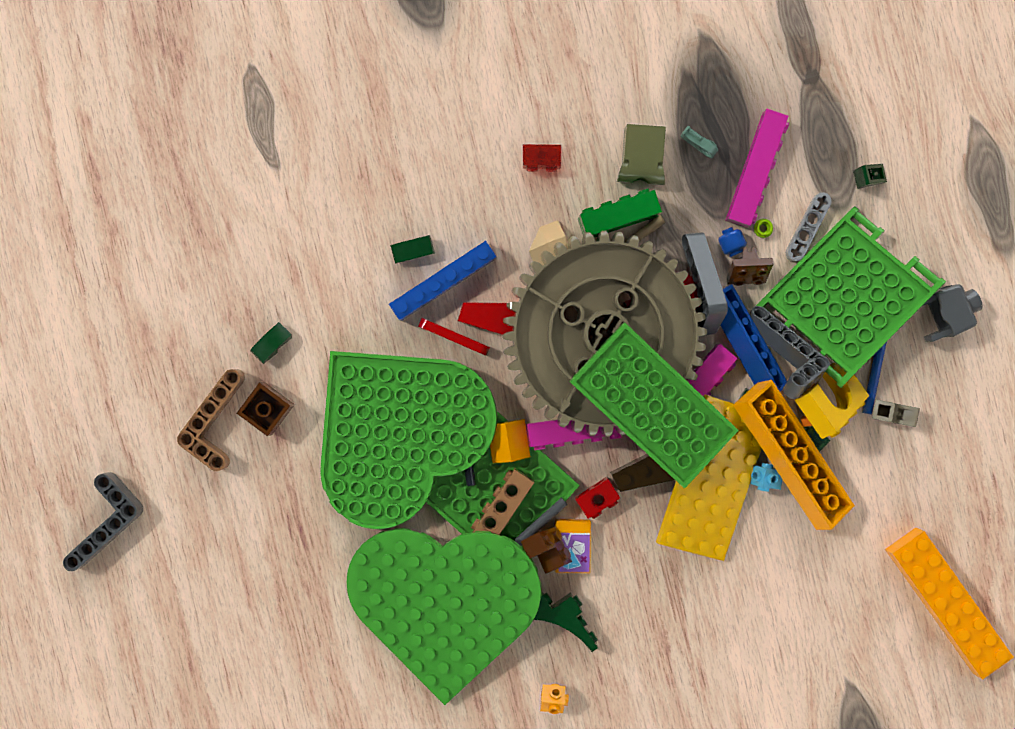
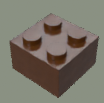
(265, 408)

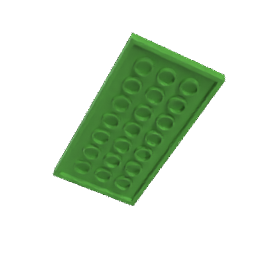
(654, 405)

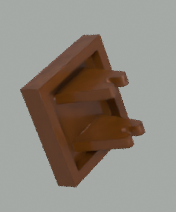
(749, 269)

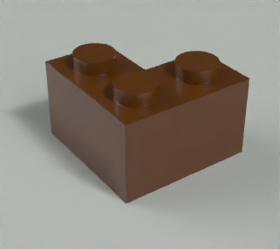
(548, 548)

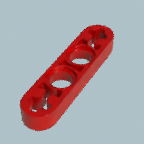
(453, 336)

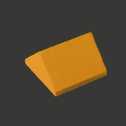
(510, 442)

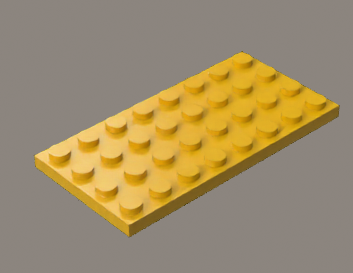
(708, 509)

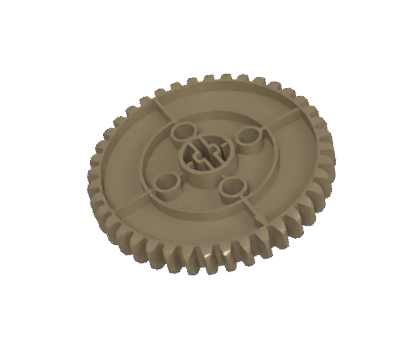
(591, 280)

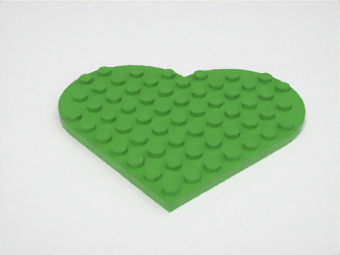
(395, 429)
(444, 605)

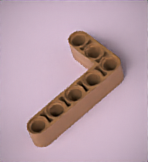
(208, 419)

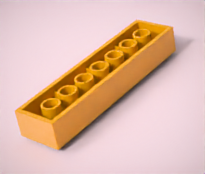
(794, 455)
(949, 603)

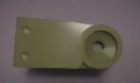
(643, 154)

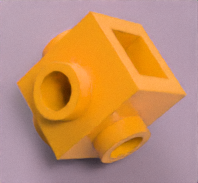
(553, 698)

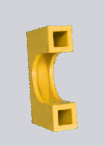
(823, 414)

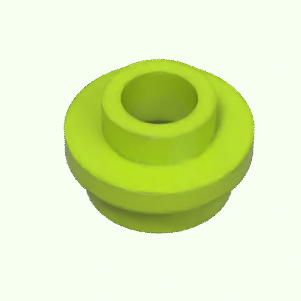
(769, 228)

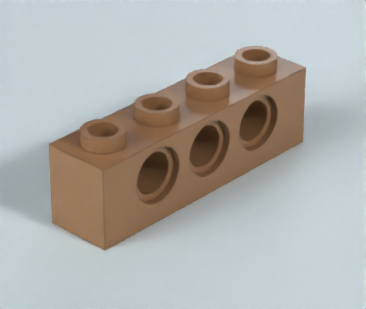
(523, 485)

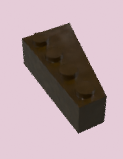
(639, 474)

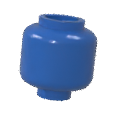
(732, 241)

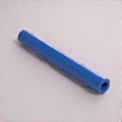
(874, 380)

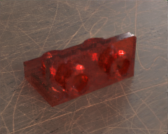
(541, 157)

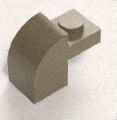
(896, 413)

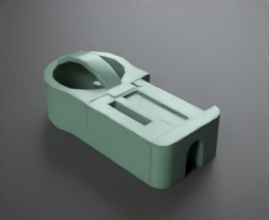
(702, 144)

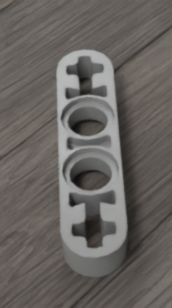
(808, 227)

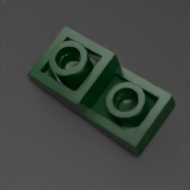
(412, 249)
(270, 343)

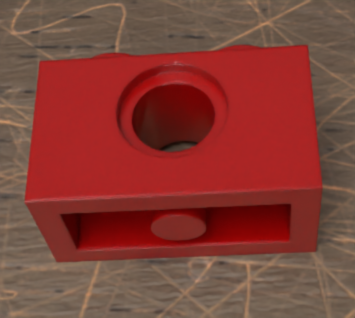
(602, 488)

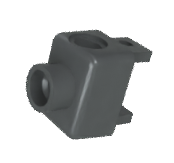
(953, 311)

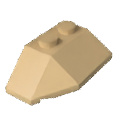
(546, 239)

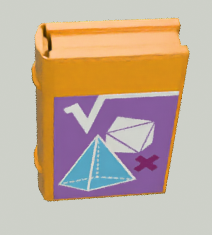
(577, 539)

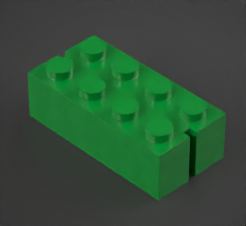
(622, 214)

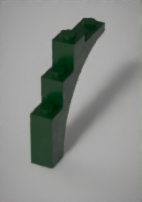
(565, 614)

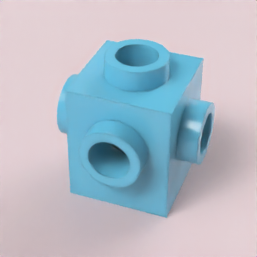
(766, 477)

